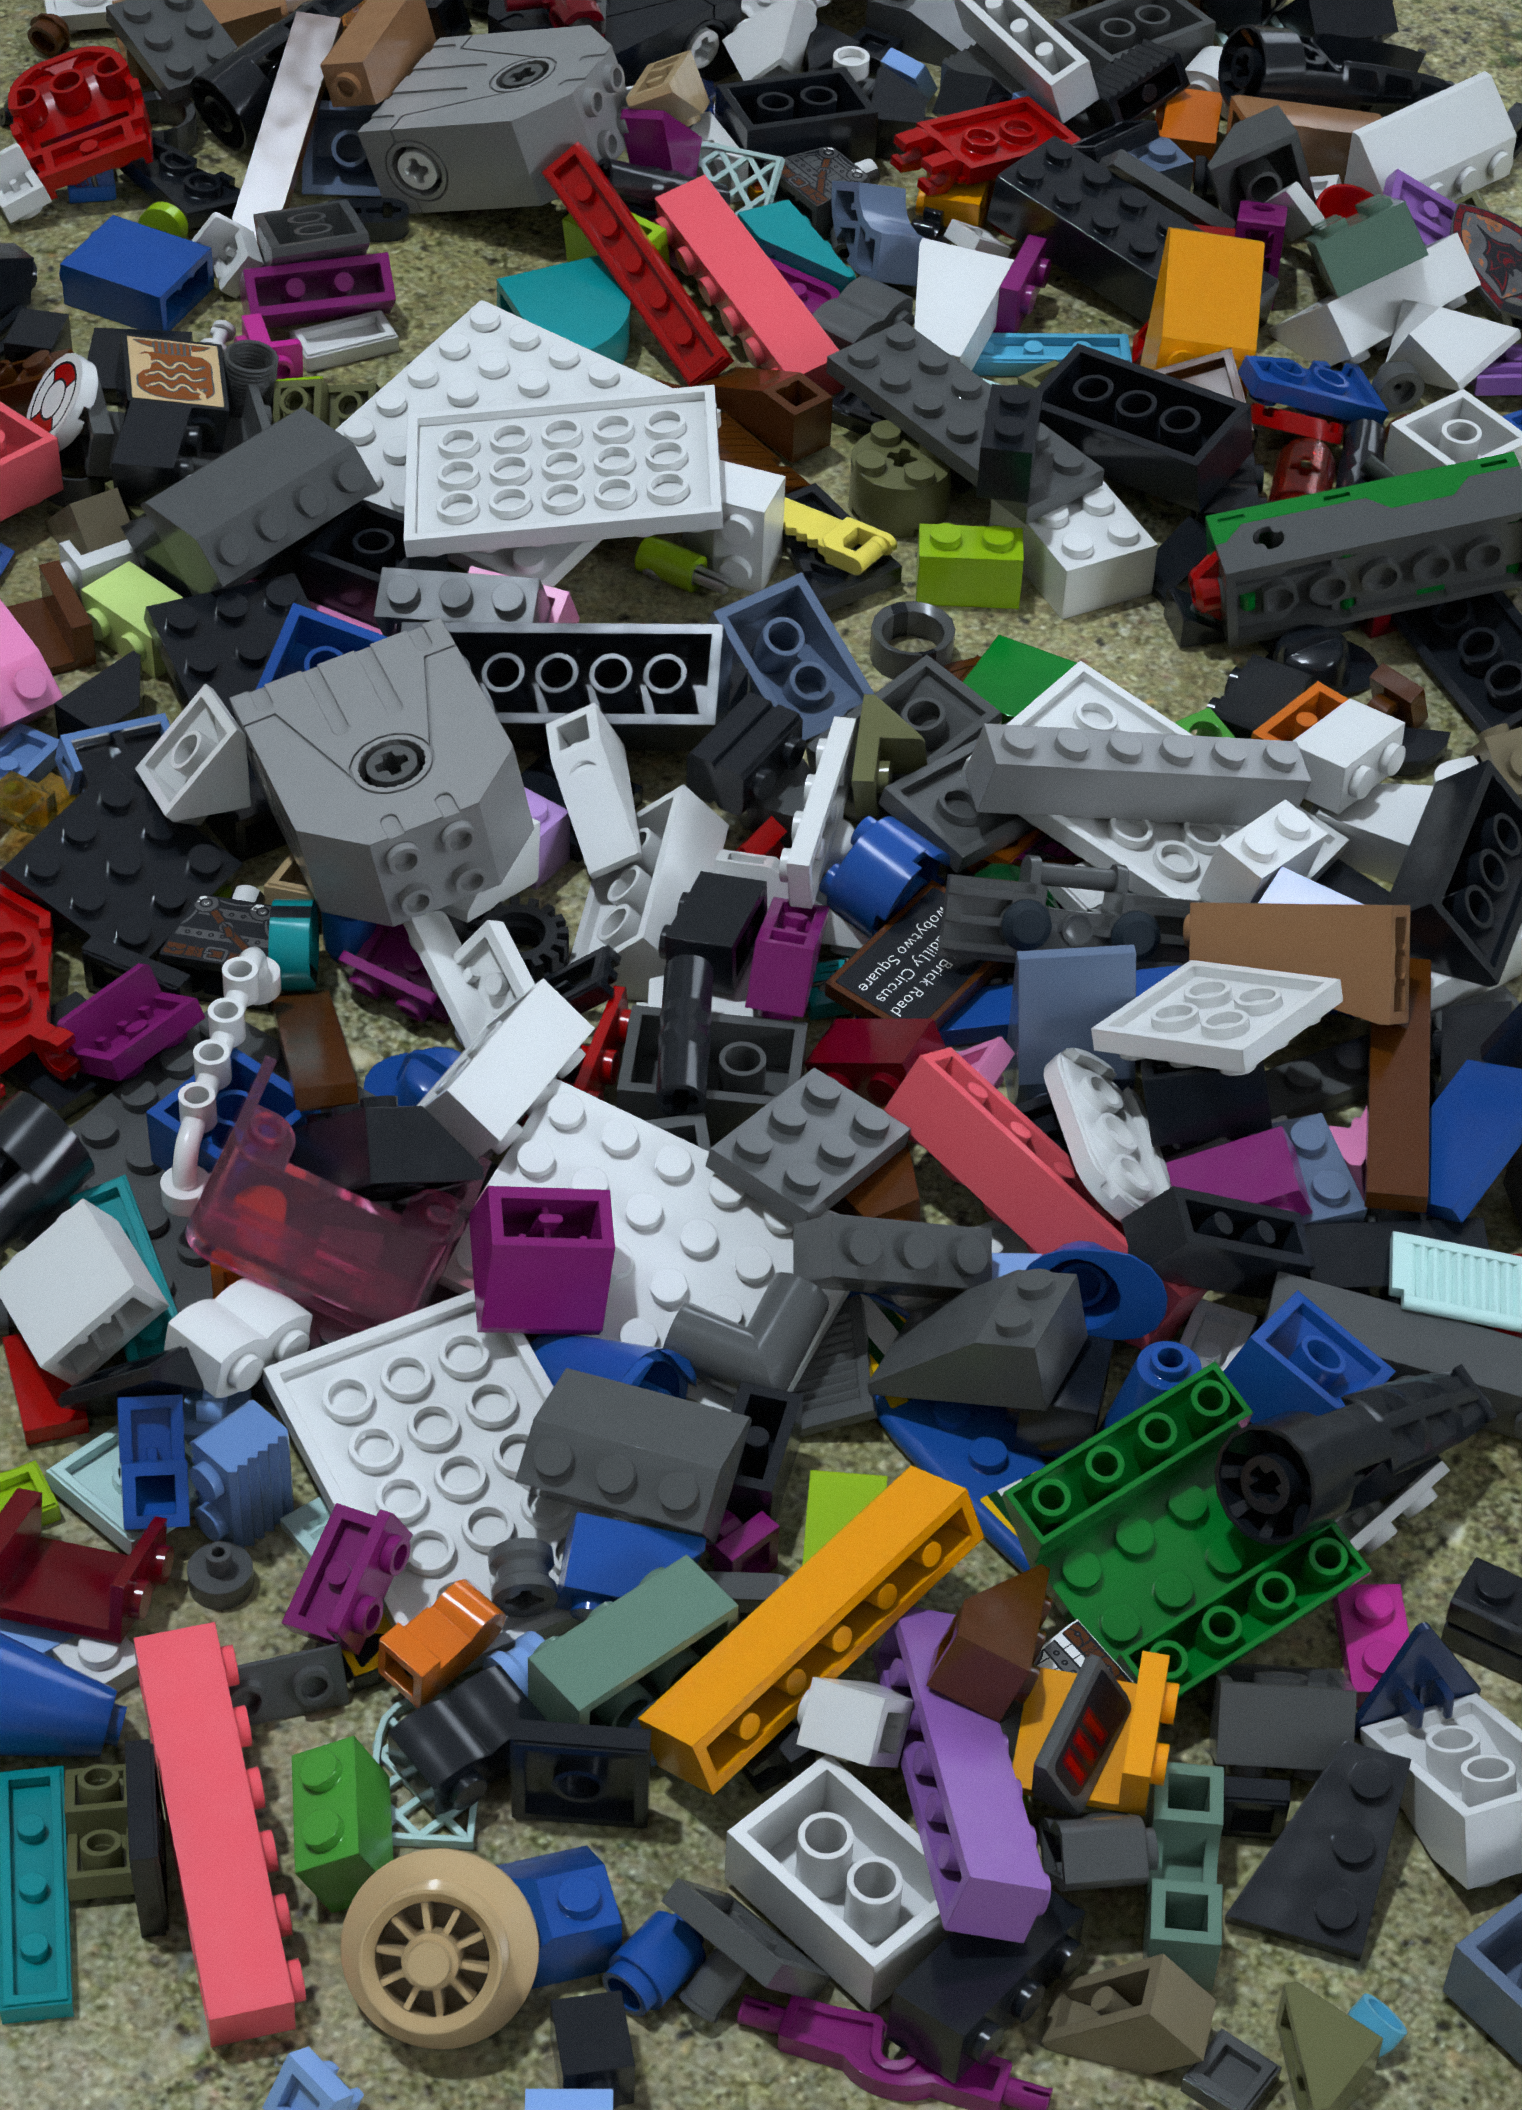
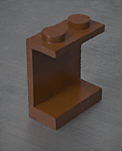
(58, 622)

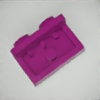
(1022, 284)
(394, 968)
(128, 1024)
(349, 1578)

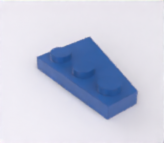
(1313, 390)

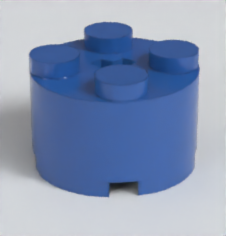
(881, 873)

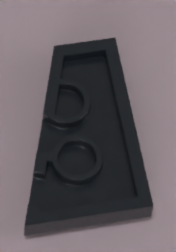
(830, 584)

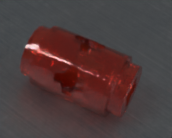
(1294, 481)

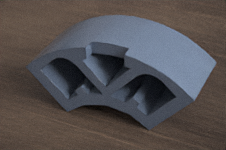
(876, 231)

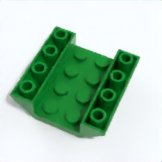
(1149, 1551)

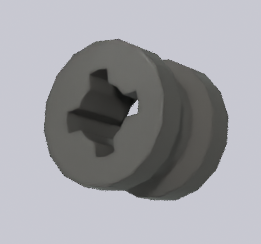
(522, 1577)

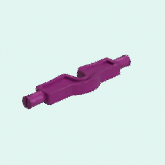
(855, 2045)

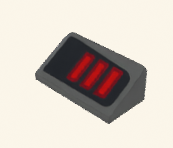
(1081, 1738)

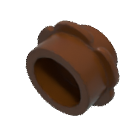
(49, 34)

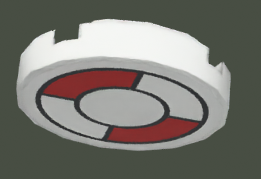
(62, 395)

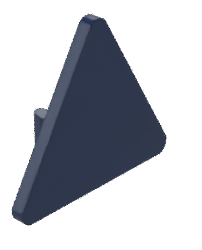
(1417, 1678)

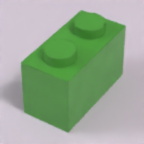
(340, 1820)

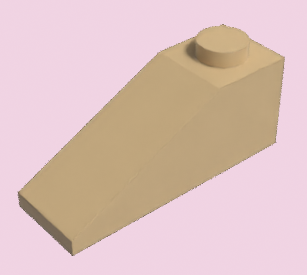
(672, 87)

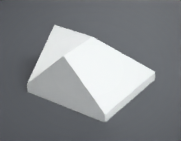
(1447, 344)
(199, 763)

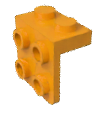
(1136, 1756)

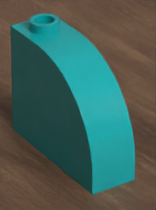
(573, 301)

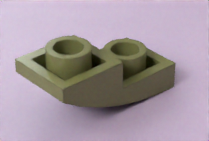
(327, 402)
(97, 1832)

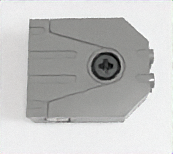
(493, 115)
(389, 777)

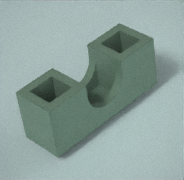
(1183, 1892)

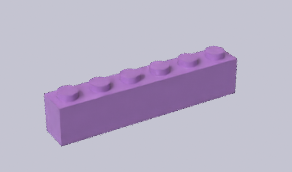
(962, 1794)

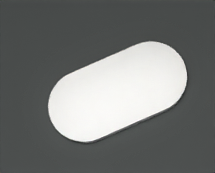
(1105, 1132)

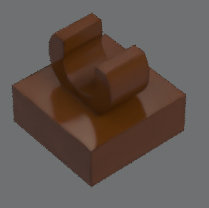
(1398, 696)

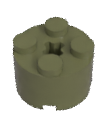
(897, 482)

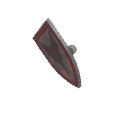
(1494, 251)

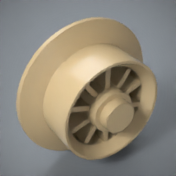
(439, 1948)

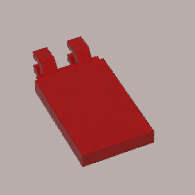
(975, 143)

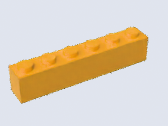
(811, 1628)

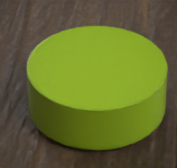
(165, 218)

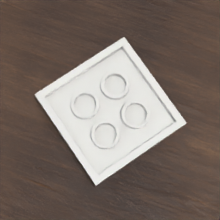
(1217, 1016)

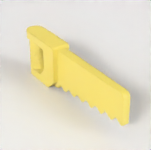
(837, 537)

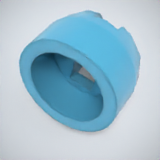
(1379, 2019)

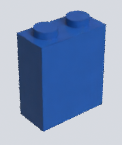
(137, 275)

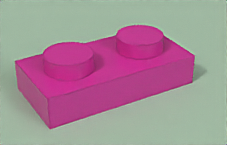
(1370, 1632)

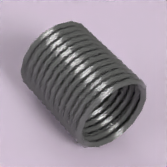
(247, 364)

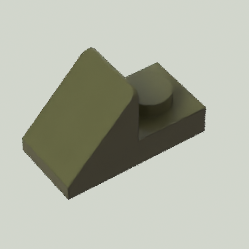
(883, 747)

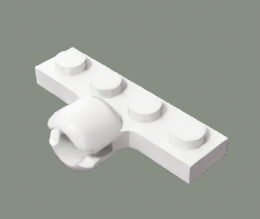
(819, 831)

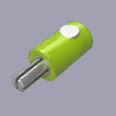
(677, 566)

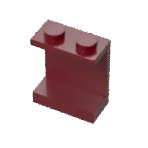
(74, 1584)

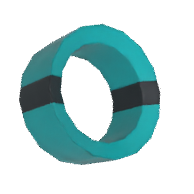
(295, 942)

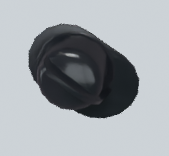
(1326, 657)

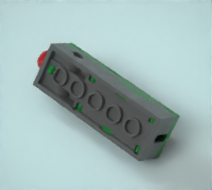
(1363, 550)

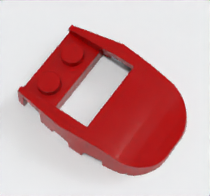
(79, 116)

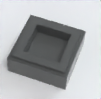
(1230, 2075)

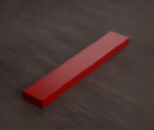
(637, 266)

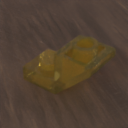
(31, 804)

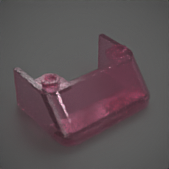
(315, 1236)

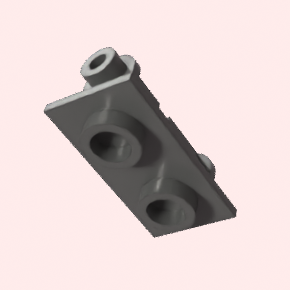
(291, 1684)

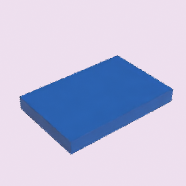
(1472, 1136)

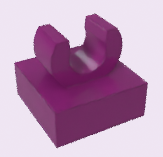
(746, 1546)

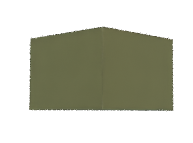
(1323, 2050)

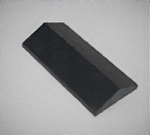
(1472, 653)

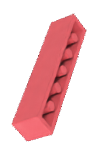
(743, 283)
(1013, 1168)
(215, 1835)

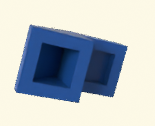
(152, 1460)

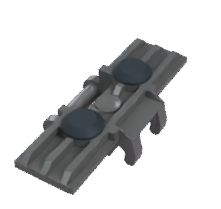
(999, 917)

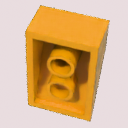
(1205, 299)

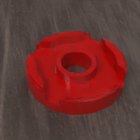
(1297, 423)

